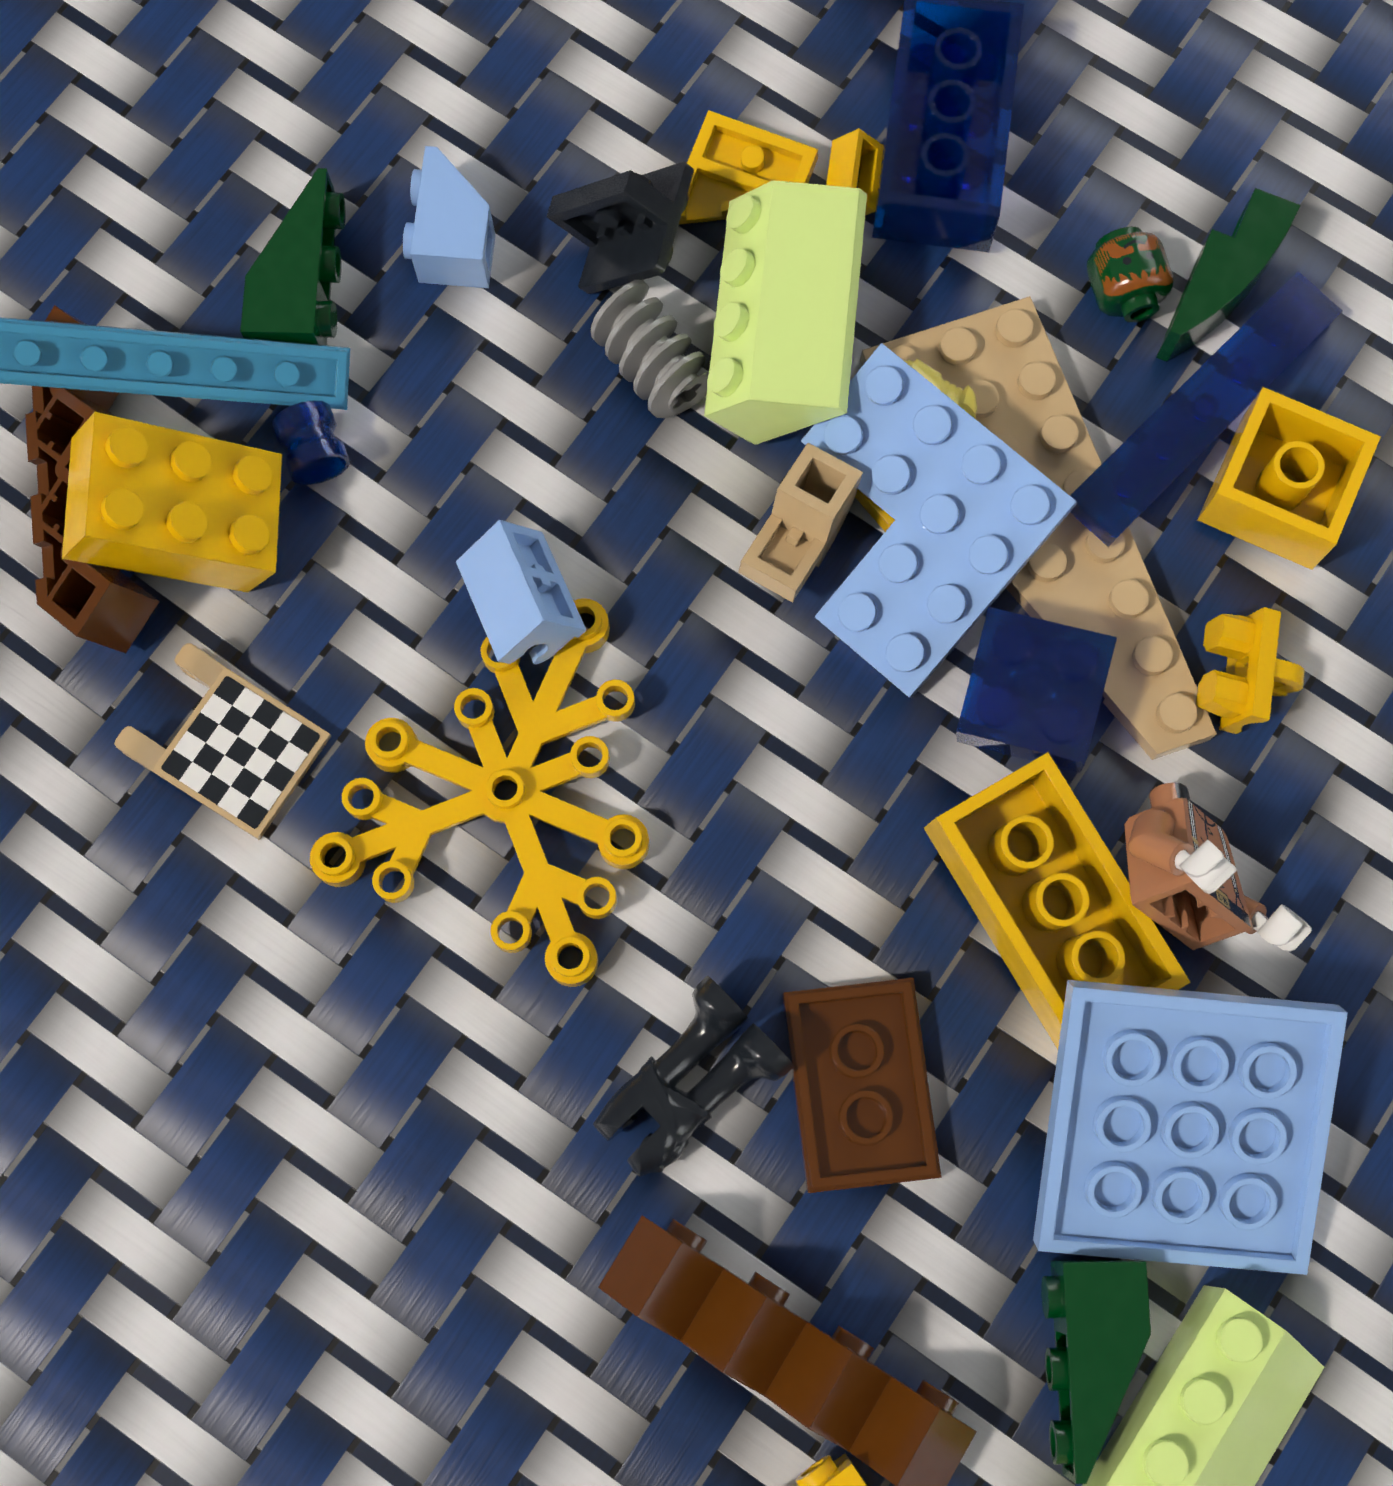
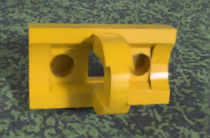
(1252, 669)

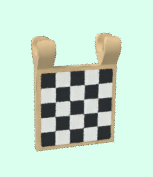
(236, 748)

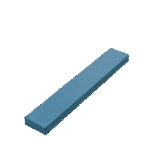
(171, 363)

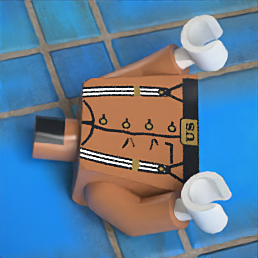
(1189, 880)

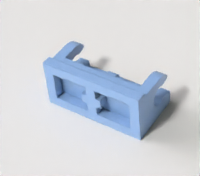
(519, 593)

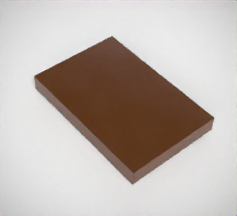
(861, 1085)

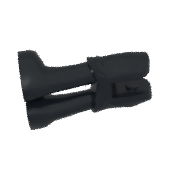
(681, 1112)

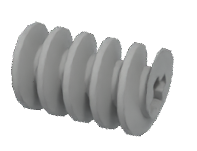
(646, 353)

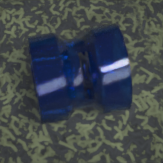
(309, 436)

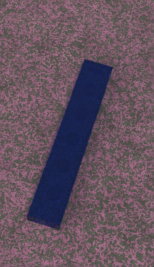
(1202, 408)

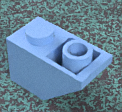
(451, 228)

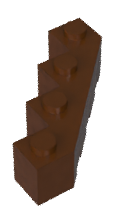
(83, 597)
(787, 1359)

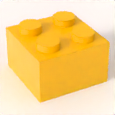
(1289, 478)

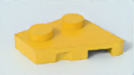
(737, 159)

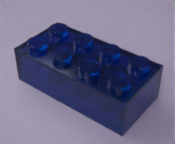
(949, 123)

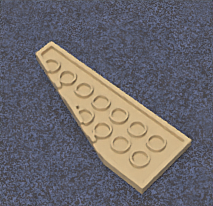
(1073, 574)

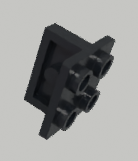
(625, 223)

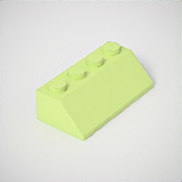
(786, 309)
(1211, 1401)

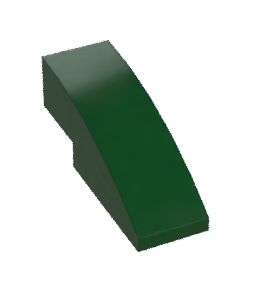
(1228, 271)

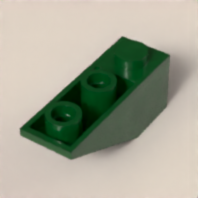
(293, 275)
(1099, 1340)

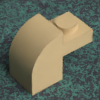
(802, 523)

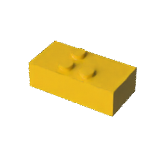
(1049, 891)

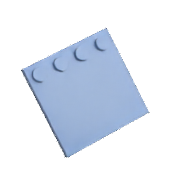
(1188, 1127)

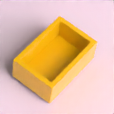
(171, 504)

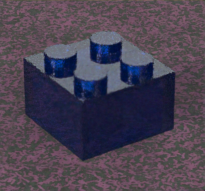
(1035, 689)

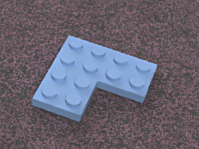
(961, 512)

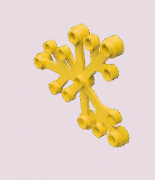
(537, 723)

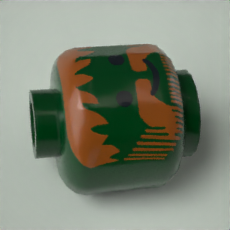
(1129, 274)

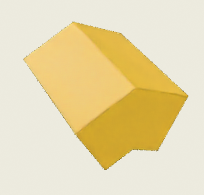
(854, 152)

